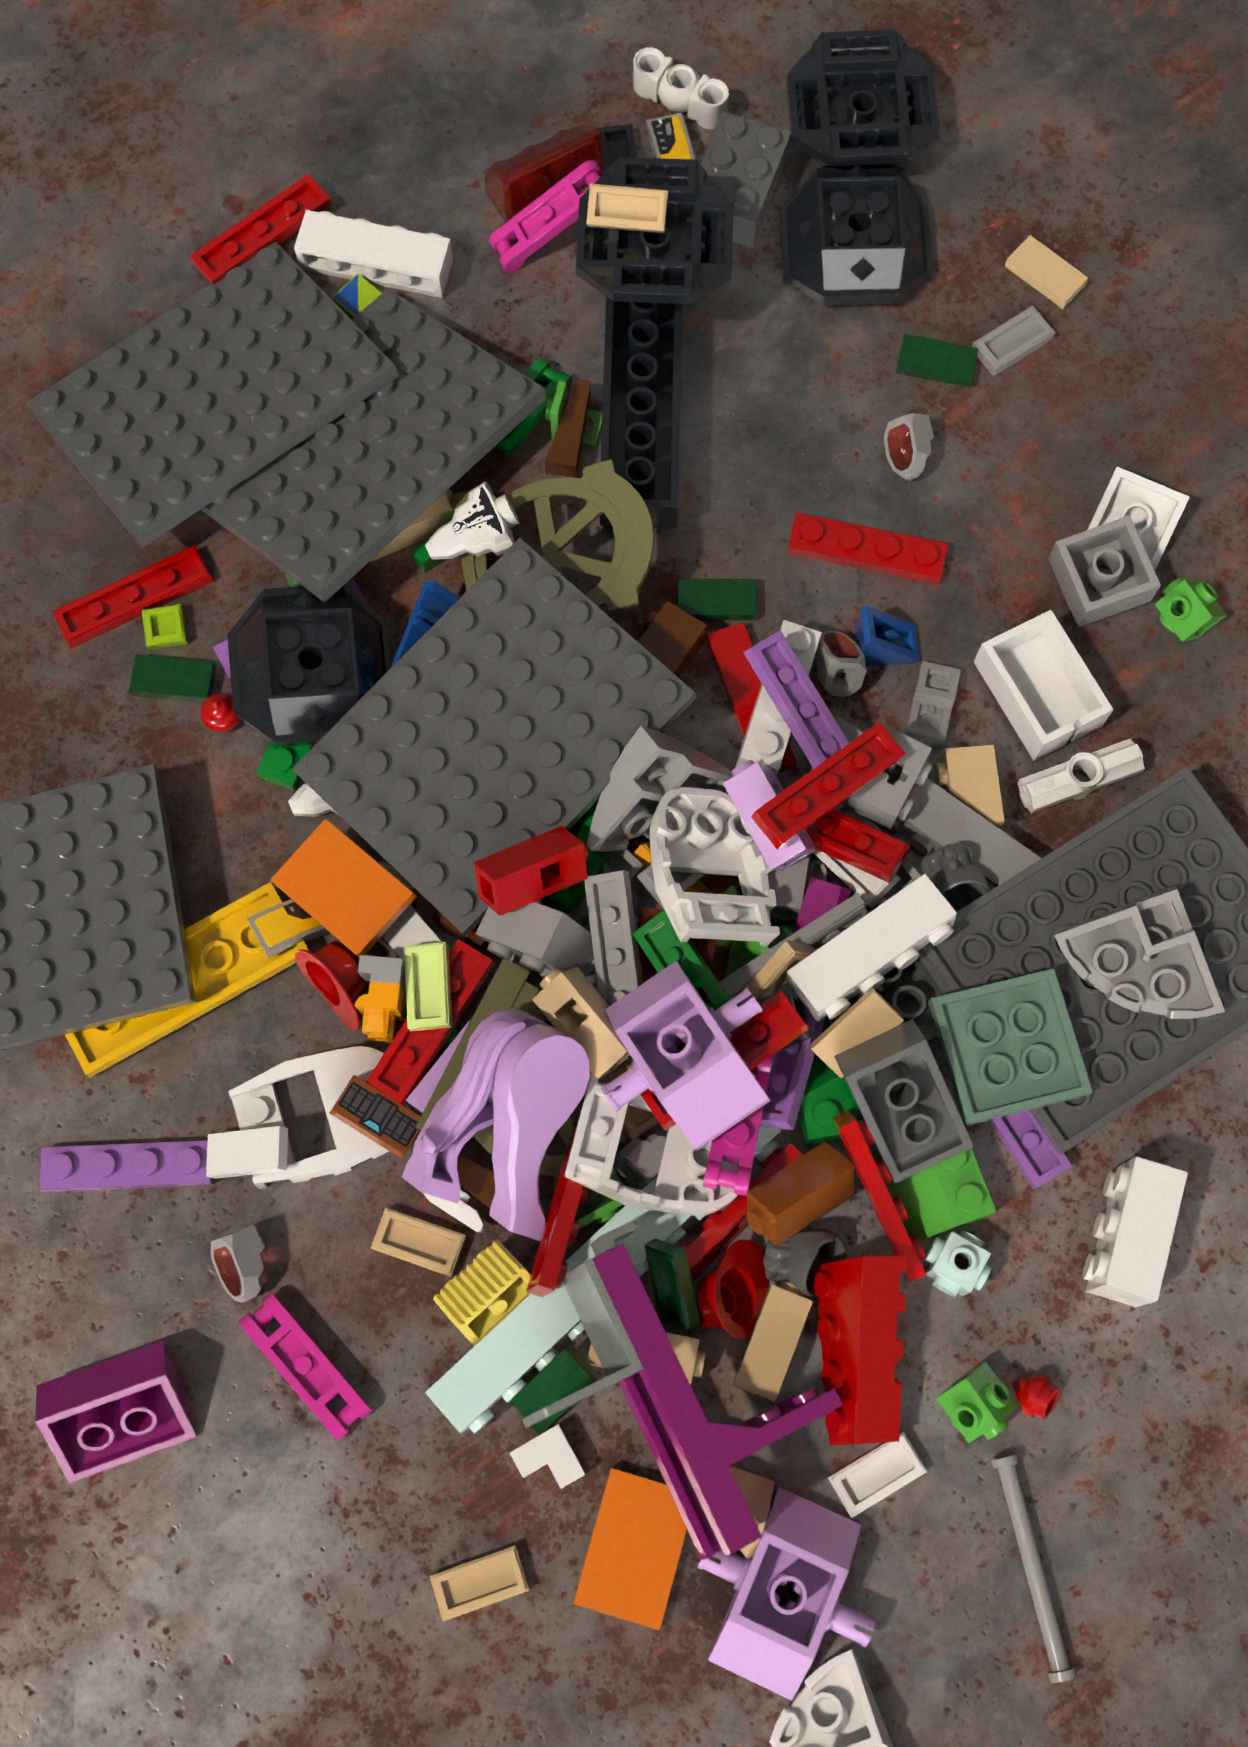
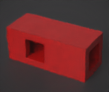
(531, 870)

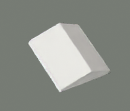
(1151, 506)

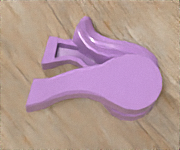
(525, 1084)

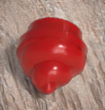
(218, 713)
(1036, 1395)

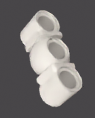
(679, 87)

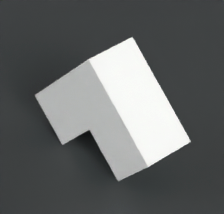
(549, 1449)

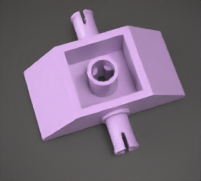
(704, 1084)
(775, 1641)

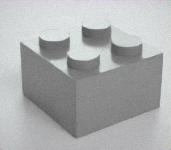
(1104, 571)
(537, 939)

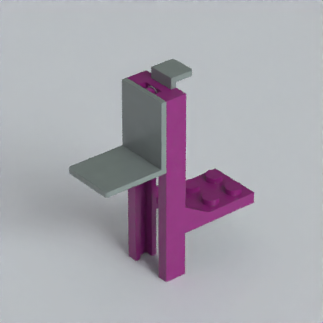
(686, 1447)

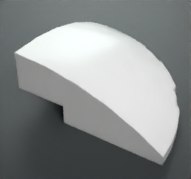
(833, 1710)

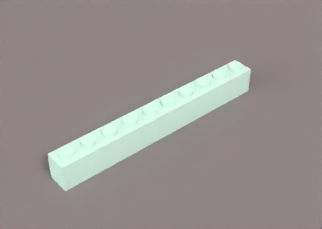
(540, 1323)

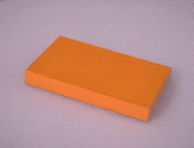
(343, 888)
(632, 1551)

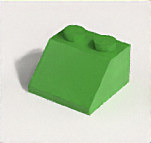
(944, 1197)

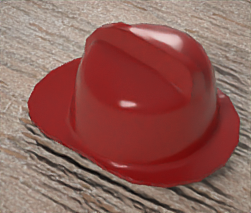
(336, 976)
(734, 1292)

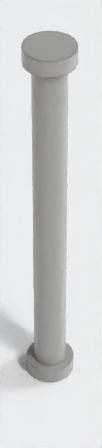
(1034, 1570)

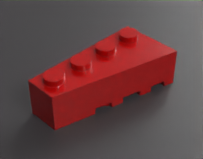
(861, 1346)

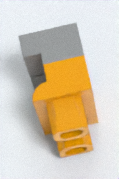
(386, 996)

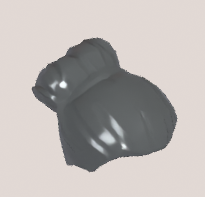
(955, 874)
(799, 1254)

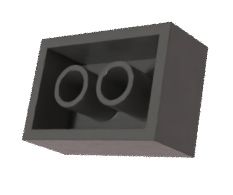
(747, 164)

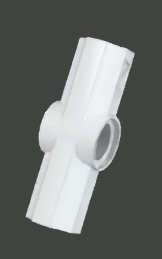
(1101, 767)

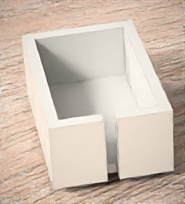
(1042, 685)
(1135, 1232)

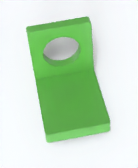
(555, 410)
(600, 1209)

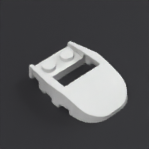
(706, 835)
(259, 1107)
(680, 1173)

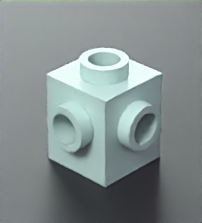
(944, 1271)

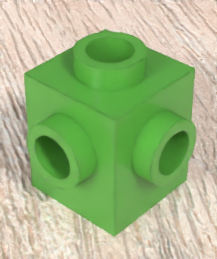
(1189, 608)
(978, 1403)

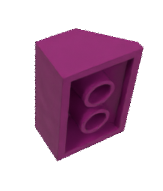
(114, 1411)

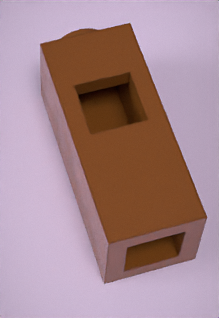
(800, 1193)

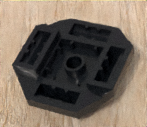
(862, 100)
(691, 252)
(848, 266)
(265, 655)

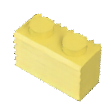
(484, 1292)

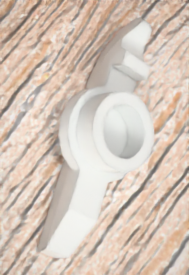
(460, 1211)

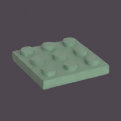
(1009, 1047)

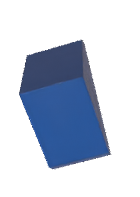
(886, 638)

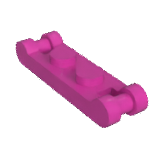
(543, 218)
(737, 1146)
(305, 1366)

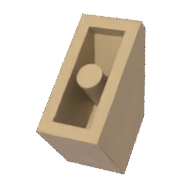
(973, 779)

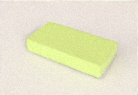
(428, 986)

